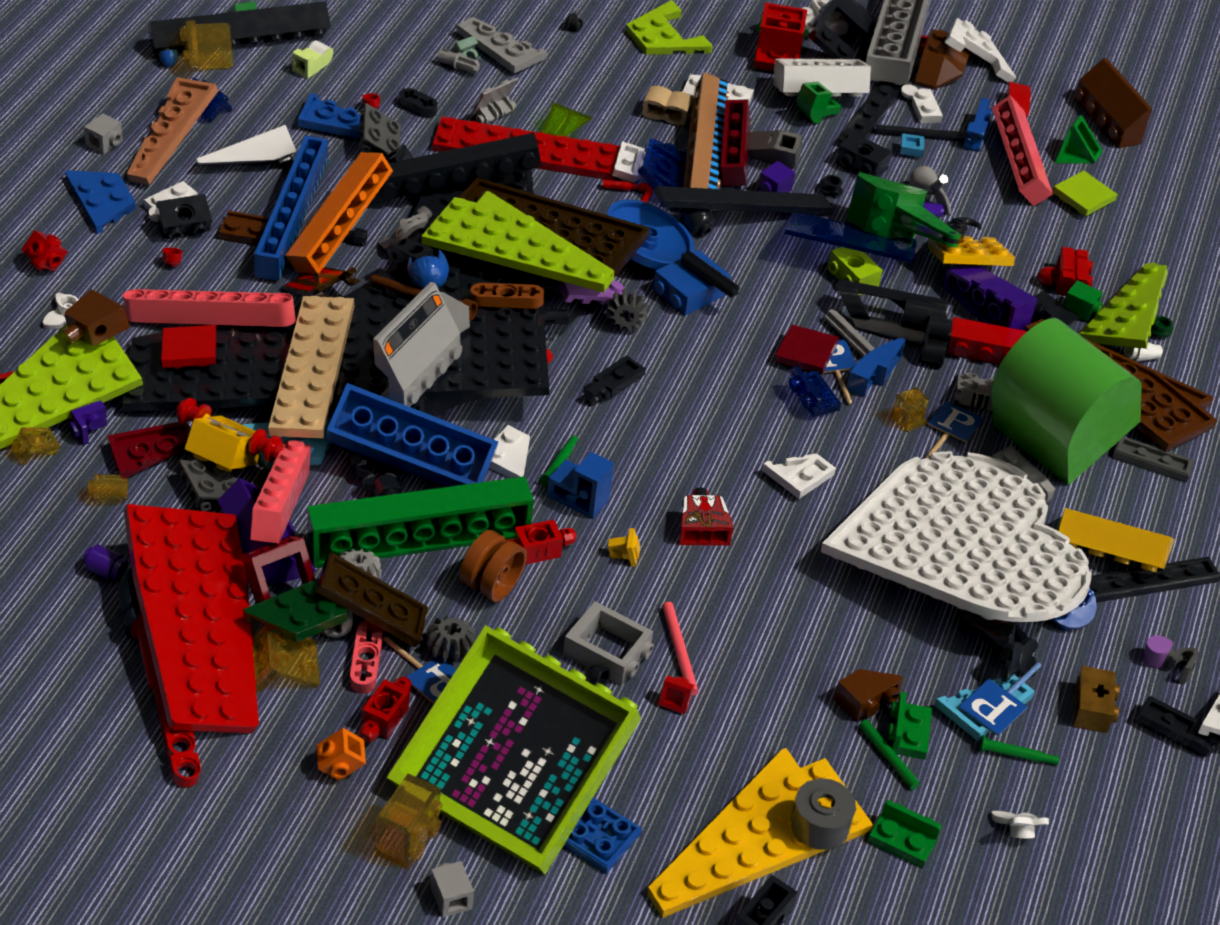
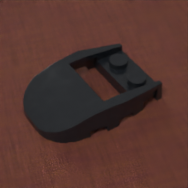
(855, 16)

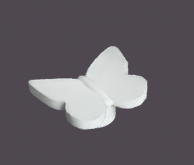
(55, 318)
(1020, 825)

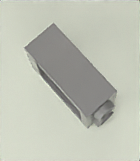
(581, 651)

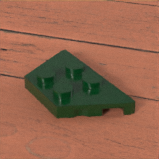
(297, 612)

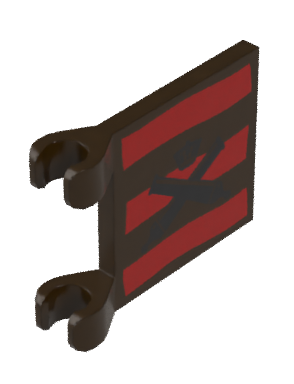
(315, 283)

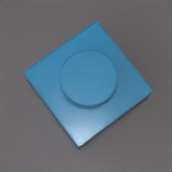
(912, 145)

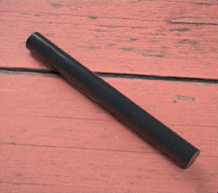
(927, 133)

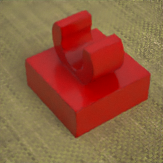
(676, 694)

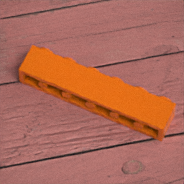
(339, 213)

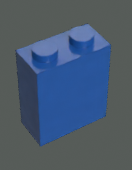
(685, 288)

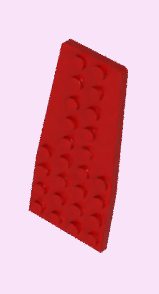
(192, 612)

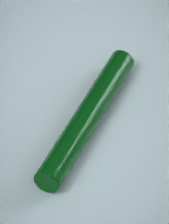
(889, 754)

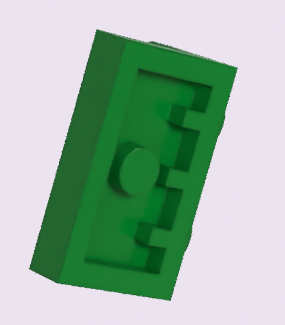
(910, 728)
(905, 833)

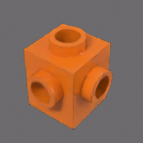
(341, 754)

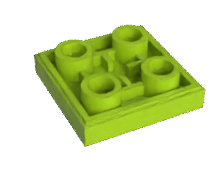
(1084, 193)

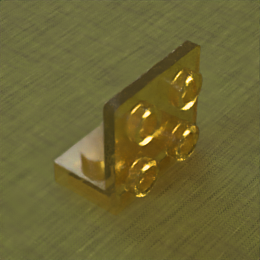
(285, 658)

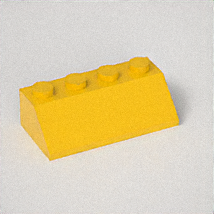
(1116, 539)

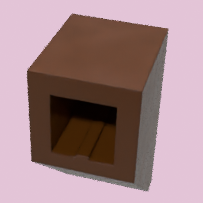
(866, 692)

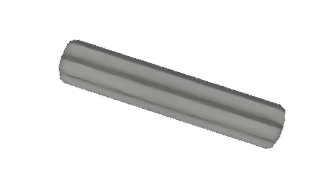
(852, 336)

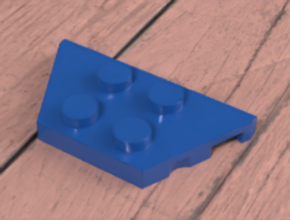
(101, 196)

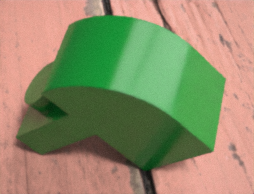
(816, 101)

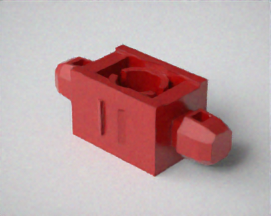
(543, 540)
(383, 723)

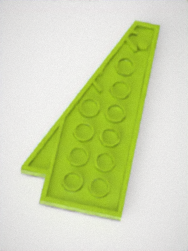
(62, 380)

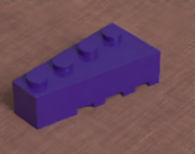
(989, 296)

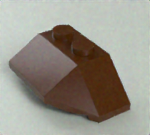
(940, 62)

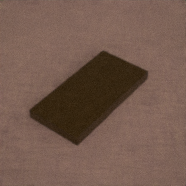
(372, 599)

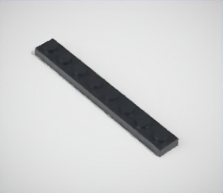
(875, 108)

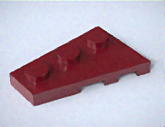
(147, 446)

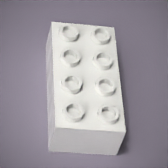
(836, 75)

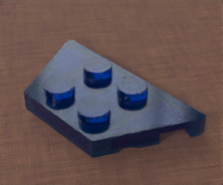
(662, 164)

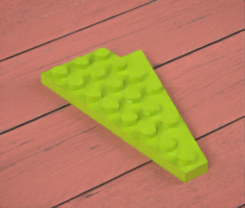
(510, 238)

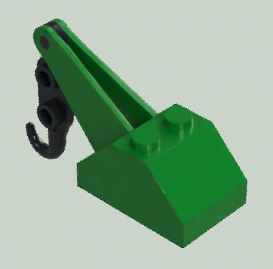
(897, 210)

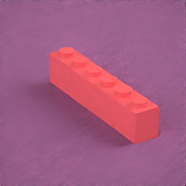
(1022, 151)
(281, 492)

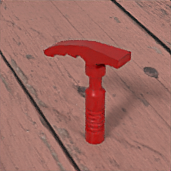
(627, 186)

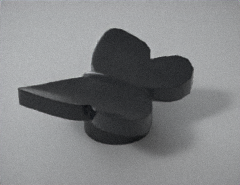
(1018, 657)

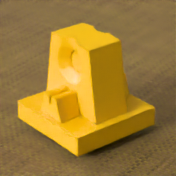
(625, 547)

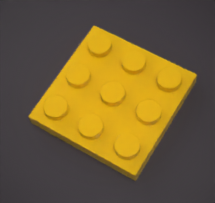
(973, 252)

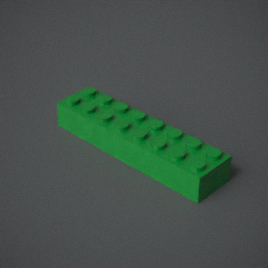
(419, 519)

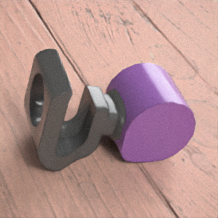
(1159, 652)

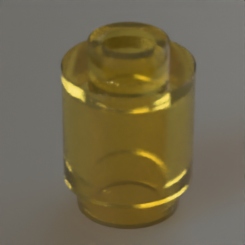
(108, 488)

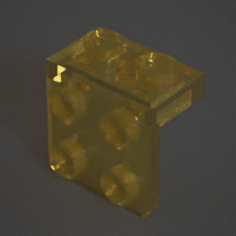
(207, 46)

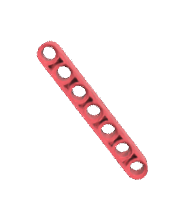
(209, 307)

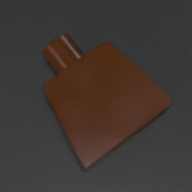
(94, 319)

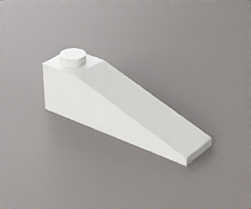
(262, 148)

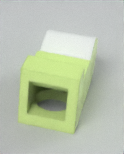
(313, 58)

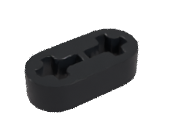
(418, 103)

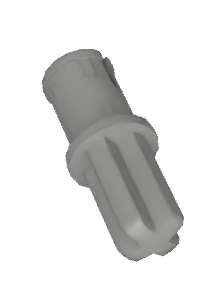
(458, 61)

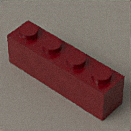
(735, 143)

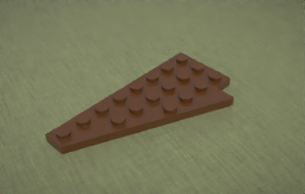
(1169, 408)

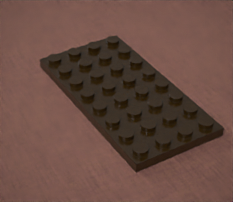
(597, 234)

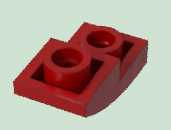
(1021, 95)

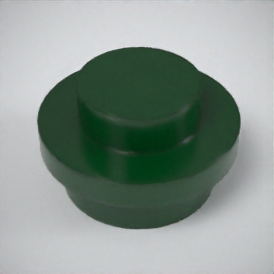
(1162, 327)

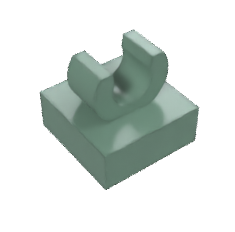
(466, 47)

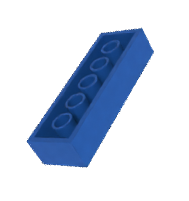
(409, 439)

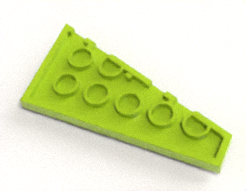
(1131, 311)

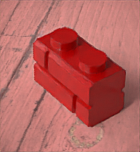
(1070, 267)

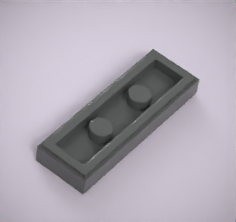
(1153, 459)

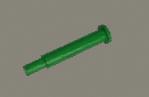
(562, 455)
(1016, 751)

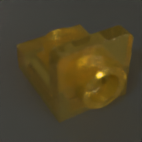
(34, 441)

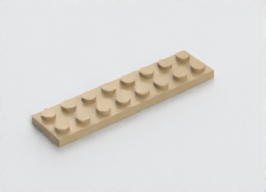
(312, 367)

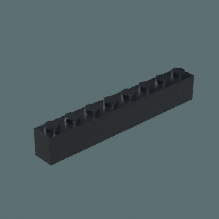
(248, 25)
(460, 166)

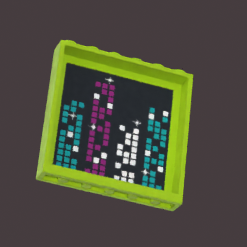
(518, 746)

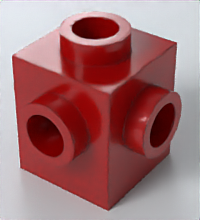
(49, 251)

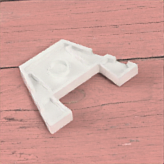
(965, 35)

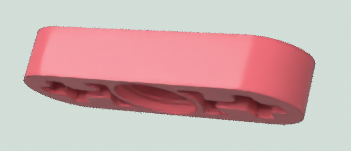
(371, 666)

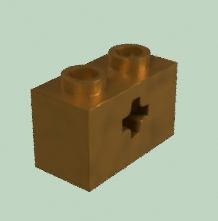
(1095, 699)

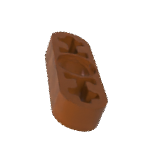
(523, 295)

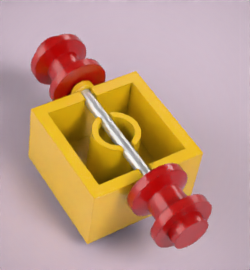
(225, 440)

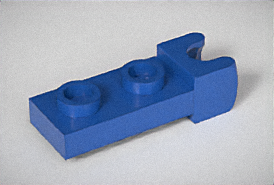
(976, 130)

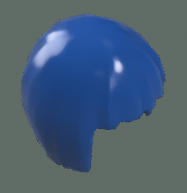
(428, 270)

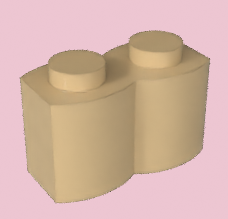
(667, 105)

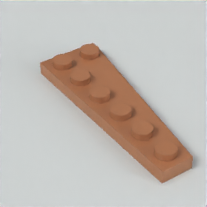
(184, 106)

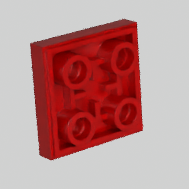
(189, 346)

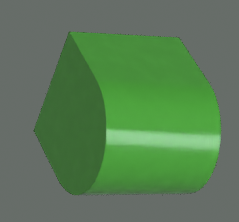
(1063, 399)

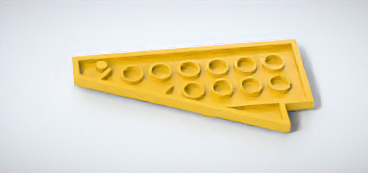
(747, 837)

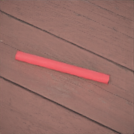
(678, 643)

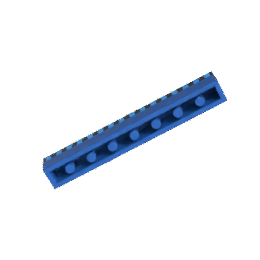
(291, 208)

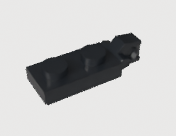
(614, 379)

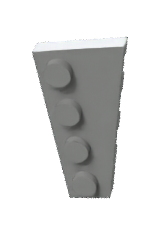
(501, 46)

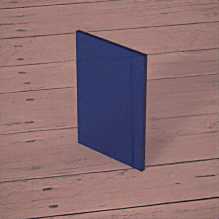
(850, 237)

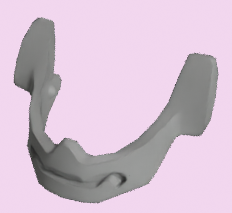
(406, 227)

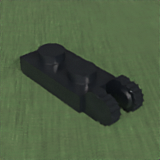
(1176, 726)

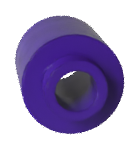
(105, 562)

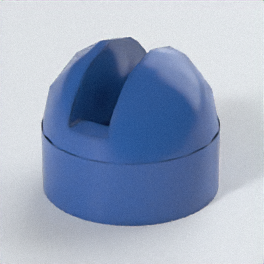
(169, 57)

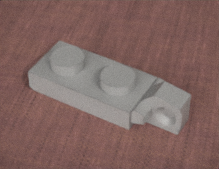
(1014, 458)

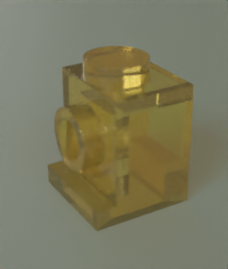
(910, 409)

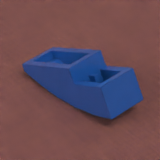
(875, 367)

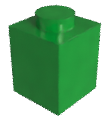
(1083, 301)

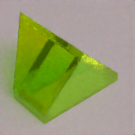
(563, 120)

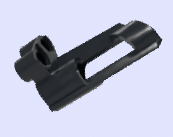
(922, 322)

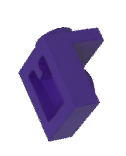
(87, 419)

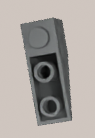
(776, 146)

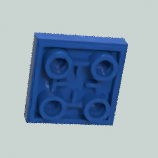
(602, 836)

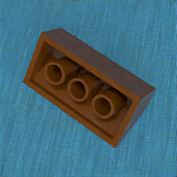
(1113, 104)

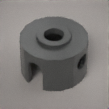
(821, 826)

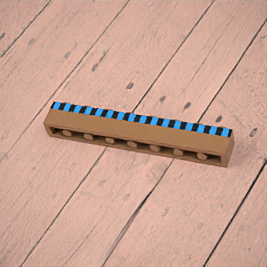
(706, 133)

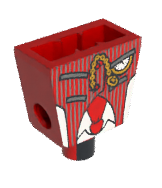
(705, 520)

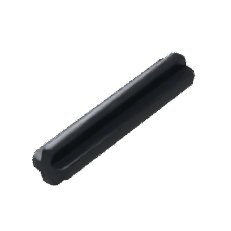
(710, 274)

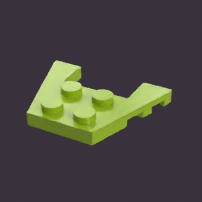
(658, 37)

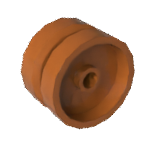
(493, 565)

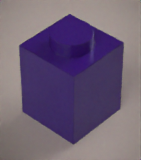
(776, 178)

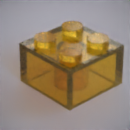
(408, 821)

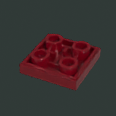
(806, 349)

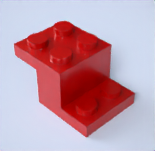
(779, 35)

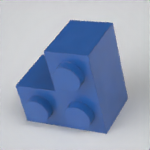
(584, 485)

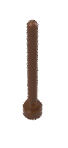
(413, 292)

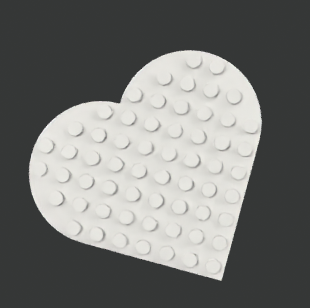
(966, 537)

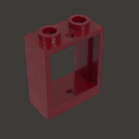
(262, 556)

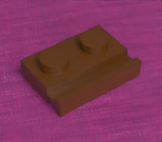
(243, 228)

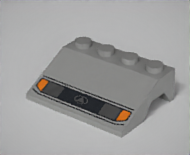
(417, 346)

